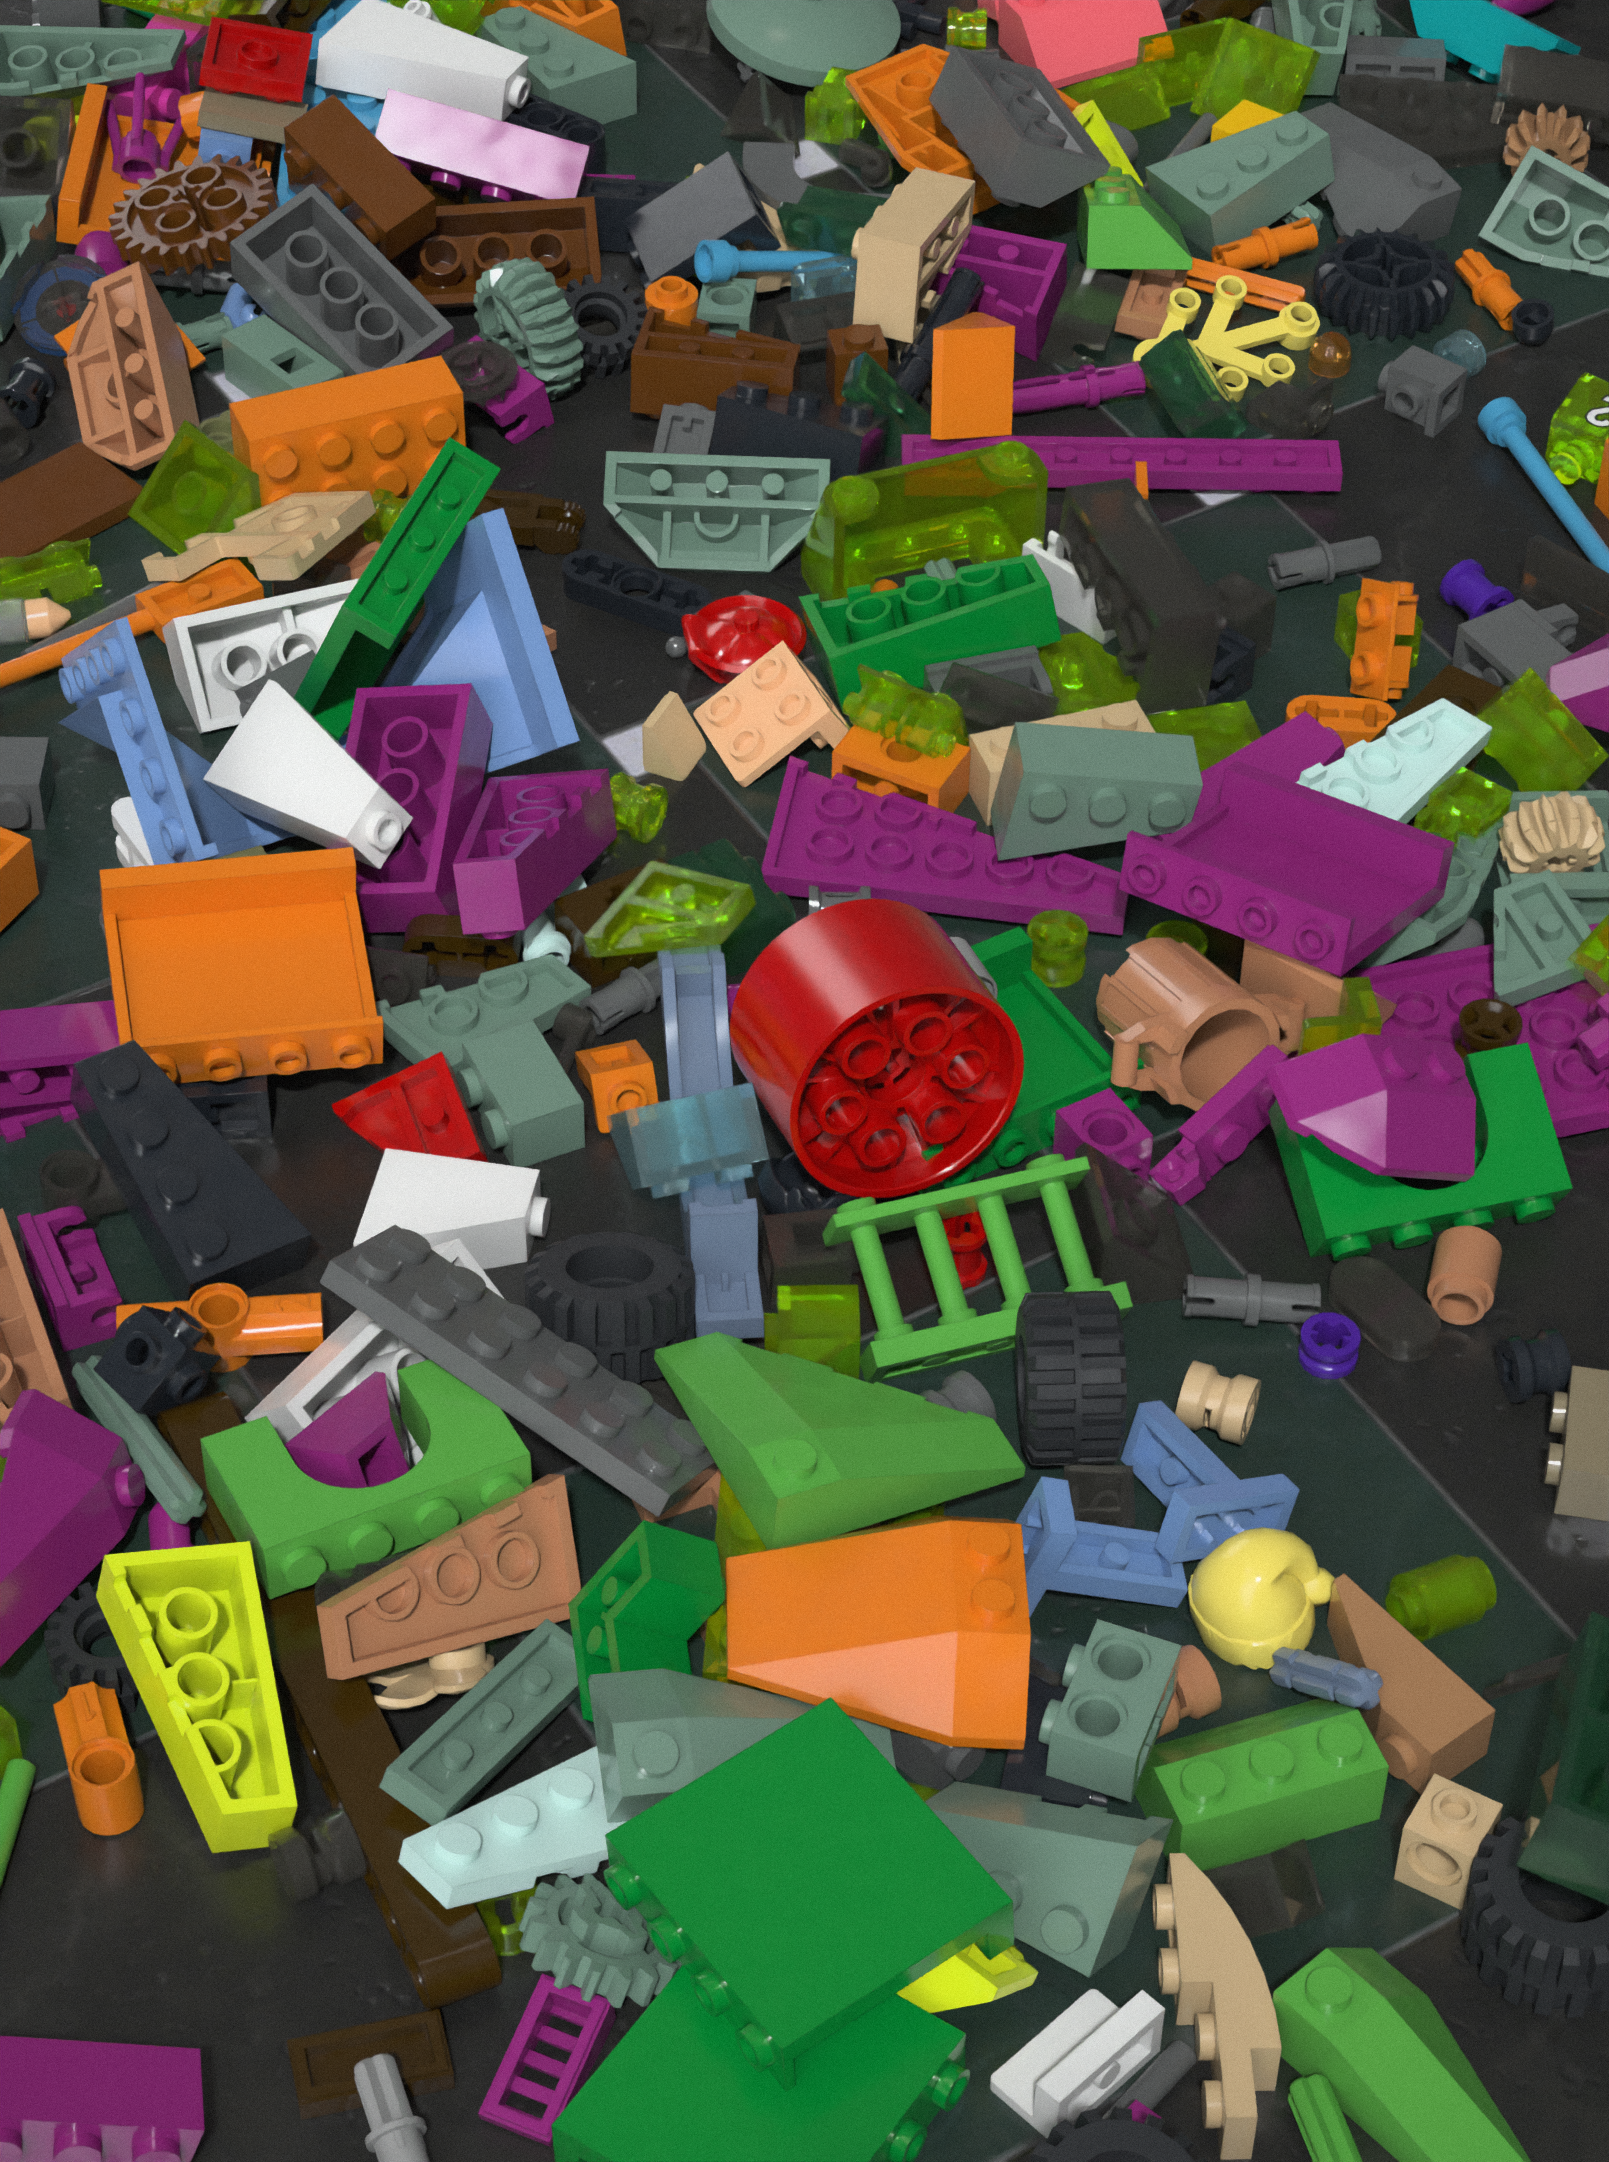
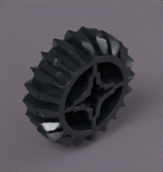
(1384, 283)

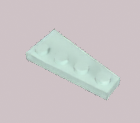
(512, 1838)

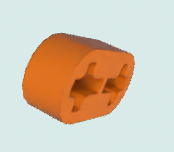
(1348, 716)

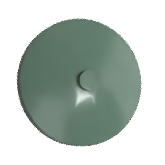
(806, 37)

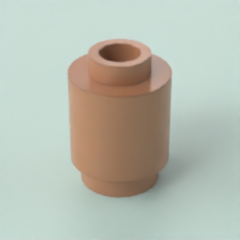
(1464, 1274)

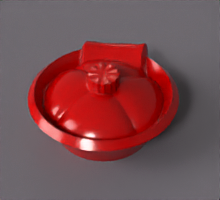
(737, 632)

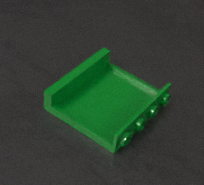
(394, 585)
(1059, 1060)
(803, 1886)
(689, 2094)

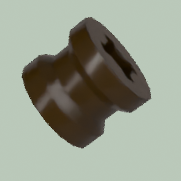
(1487, 1026)

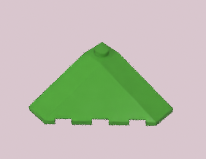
(823, 1448)

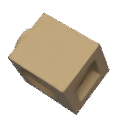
(1444, 1839)

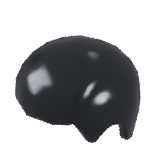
(791, 1188)

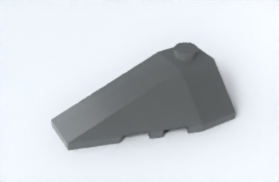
(1383, 180)

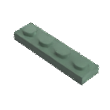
(486, 1726)

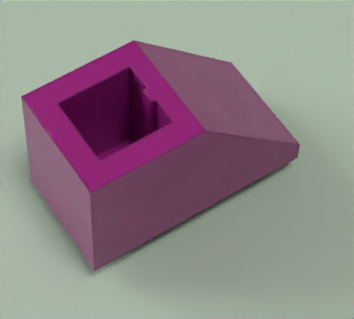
(355, 1440)

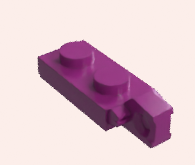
(1219, 1129)

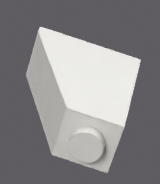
(447, 1198)

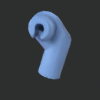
(239, 306)

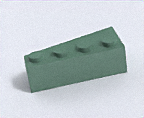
(1319, 26)

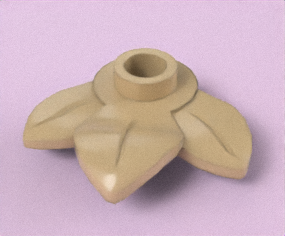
(425, 1678)

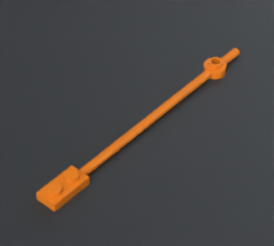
(206, 590)

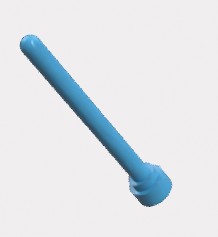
(718, 261)
(1506, 426)

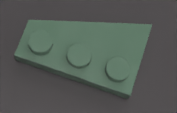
(496, 1002)

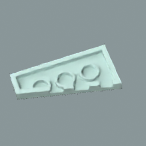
(1405, 764)

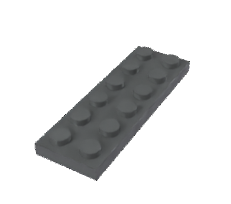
(523, 1367)

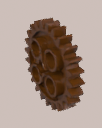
(170, 231)

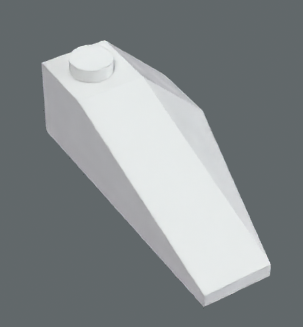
(240, 643)

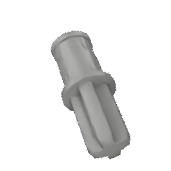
(394, 2129)

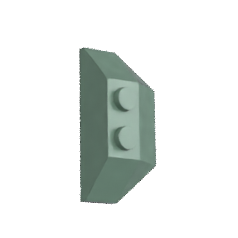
(714, 508)

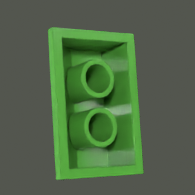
(1126, 227)
(1265, 1781)

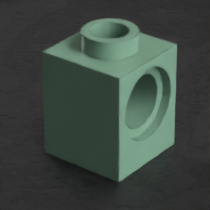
(729, 306)

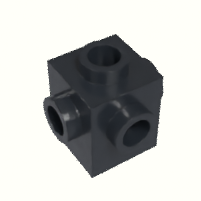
(158, 1360)

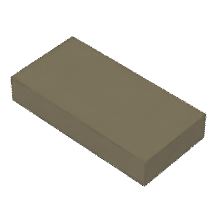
(247, 114)

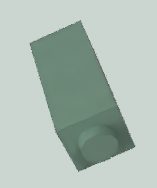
(269, 359)

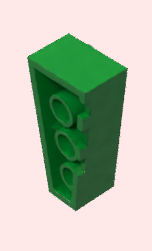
(930, 621)

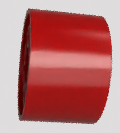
(907, 1042)

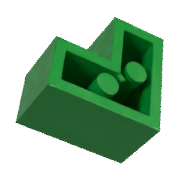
(645, 1605)

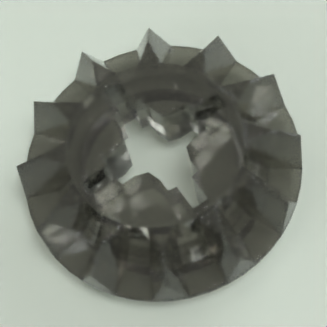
(498, 366)

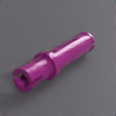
(1078, 387)

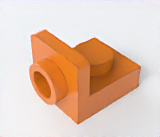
(618, 1078)

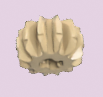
(1552, 835)

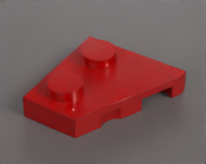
(415, 1113)

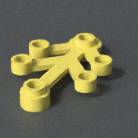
(1293, 329)

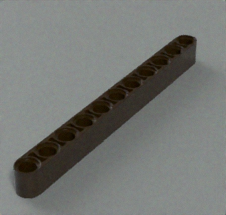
(349, 1753)

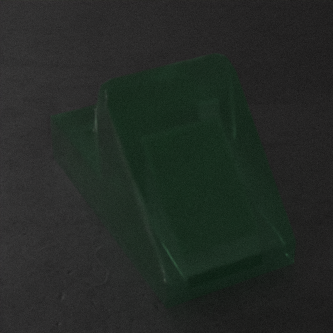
(871, 384)

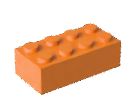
(351, 431)

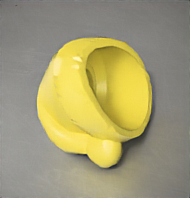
(1257, 1596)

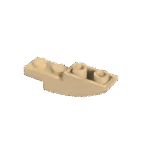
(1224, 1995)

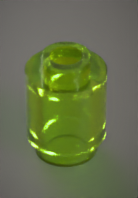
(1441, 1596)

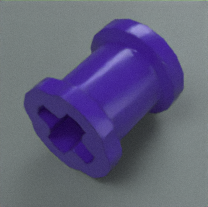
(1472, 591)

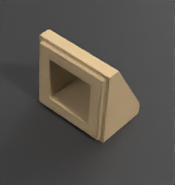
(671, 740)

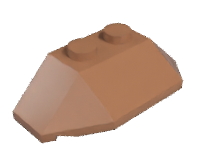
(129, 371)

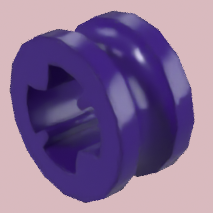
(1330, 1330)

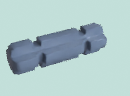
(1326, 1678)

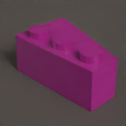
(39, 1058)

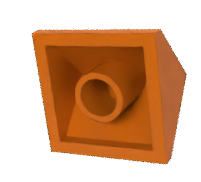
(972, 378)

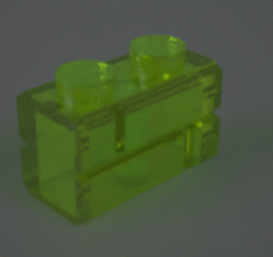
(1539, 737)

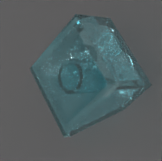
(690, 1138)

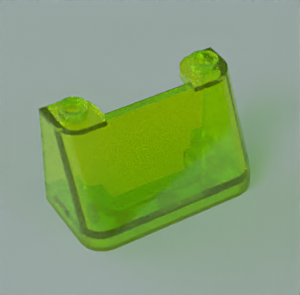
(918, 512)

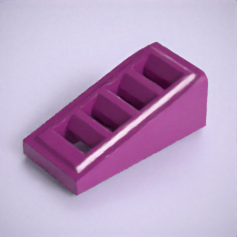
(548, 2001)

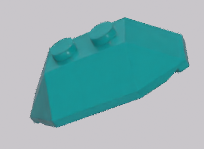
(1479, 33)

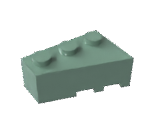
(1243, 179)

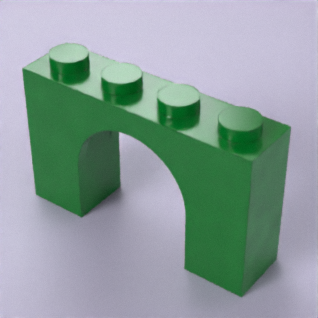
(1515, 1170)

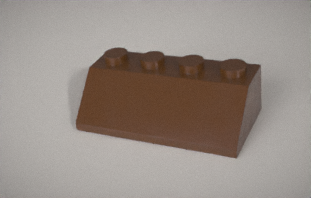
(481, 235)

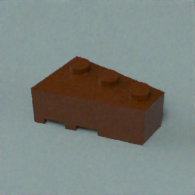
(358, 177)
(695, 365)

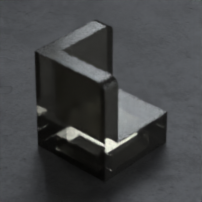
(1270, 1888)

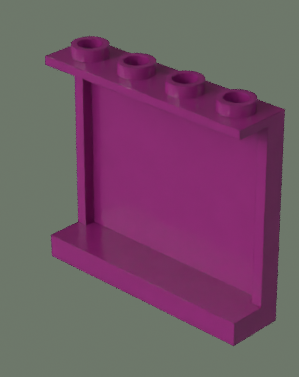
(1292, 870)

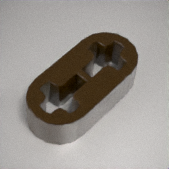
(457, 952)

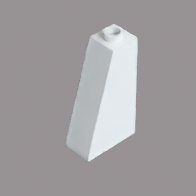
(402, 51)
(304, 781)

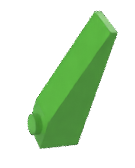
(1389, 2060)

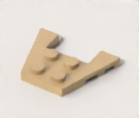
(276, 539)

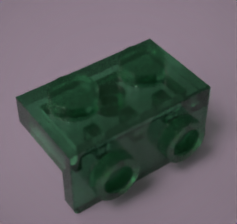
(826, 219)

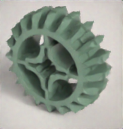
(531, 318)

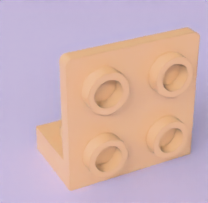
(769, 715)

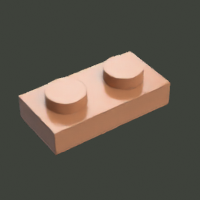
(1146, 301)

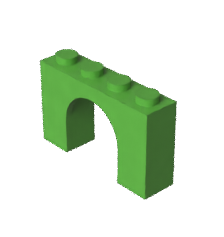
(314, 1527)

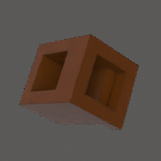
(844, 346)

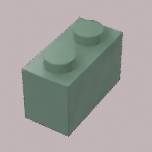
(522, 1095)

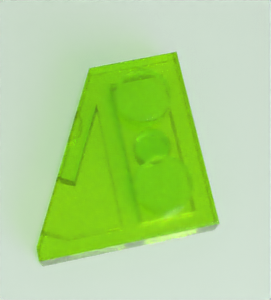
(1085, 674)
(670, 911)

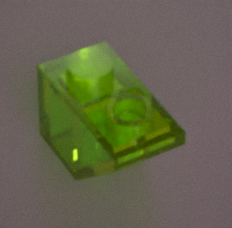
(817, 1325)

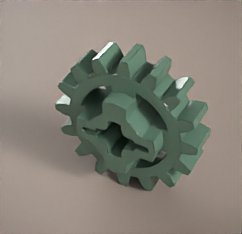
(593, 1942)

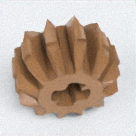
(1550, 133)

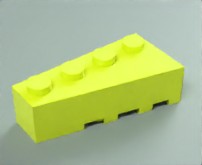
(207, 1678)

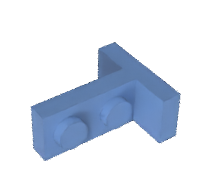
(1200, 1492)
(1091, 1556)

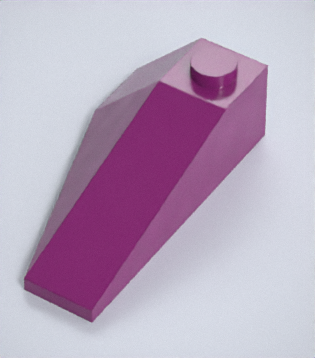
(61, 1508)

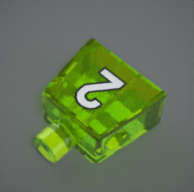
(1580, 431)

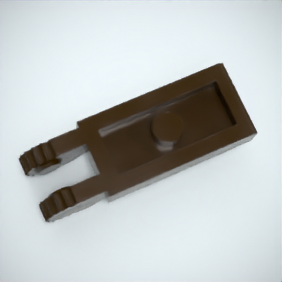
(537, 520)

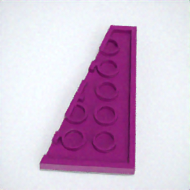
(922, 857)

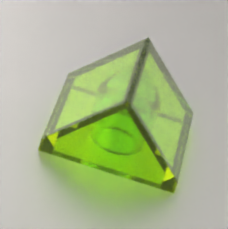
(195, 490)

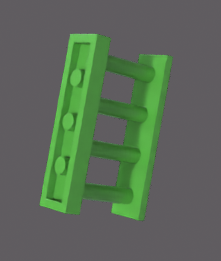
(960, 1331)

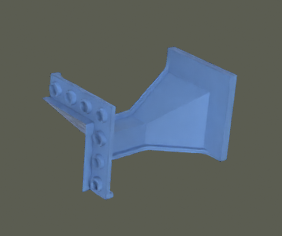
(473, 630)

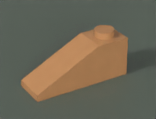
(1425, 1711)

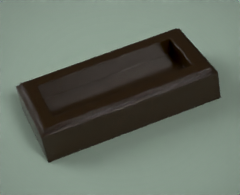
(326, 2061)

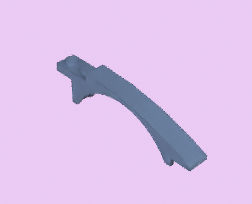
(715, 1218)

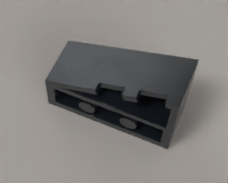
(799, 426)

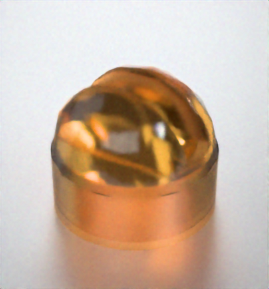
(1330, 355)

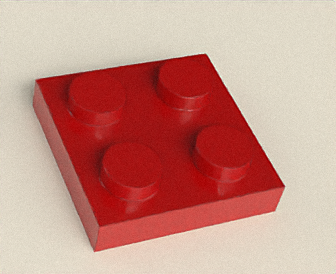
(256, 60)

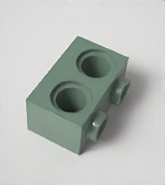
(1111, 1709)

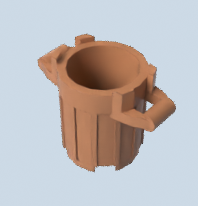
(1187, 1022)

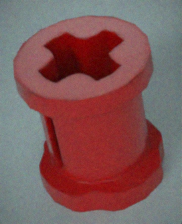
(967, 1247)

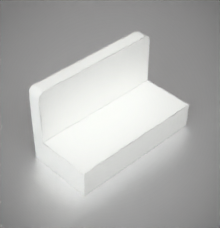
(1080, 2059)

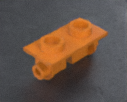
(1378, 665)

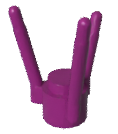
(139, 151)

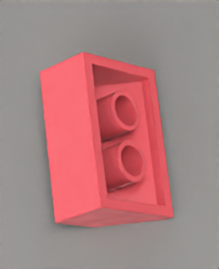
(1076, 37)

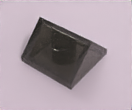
(34, 144)
(1129, 1230)

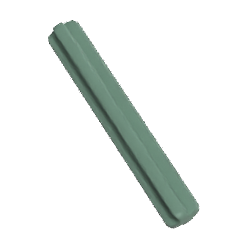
(145, 1445)

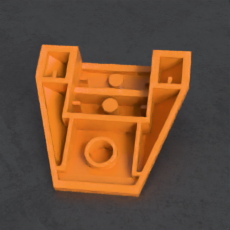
(898, 106)
(894, 1624)

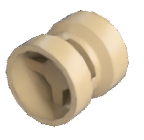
(1218, 1402)

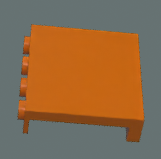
(92, 185)
(242, 965)

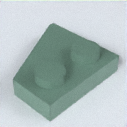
(1533, 938)

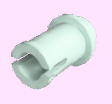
(543, 939)

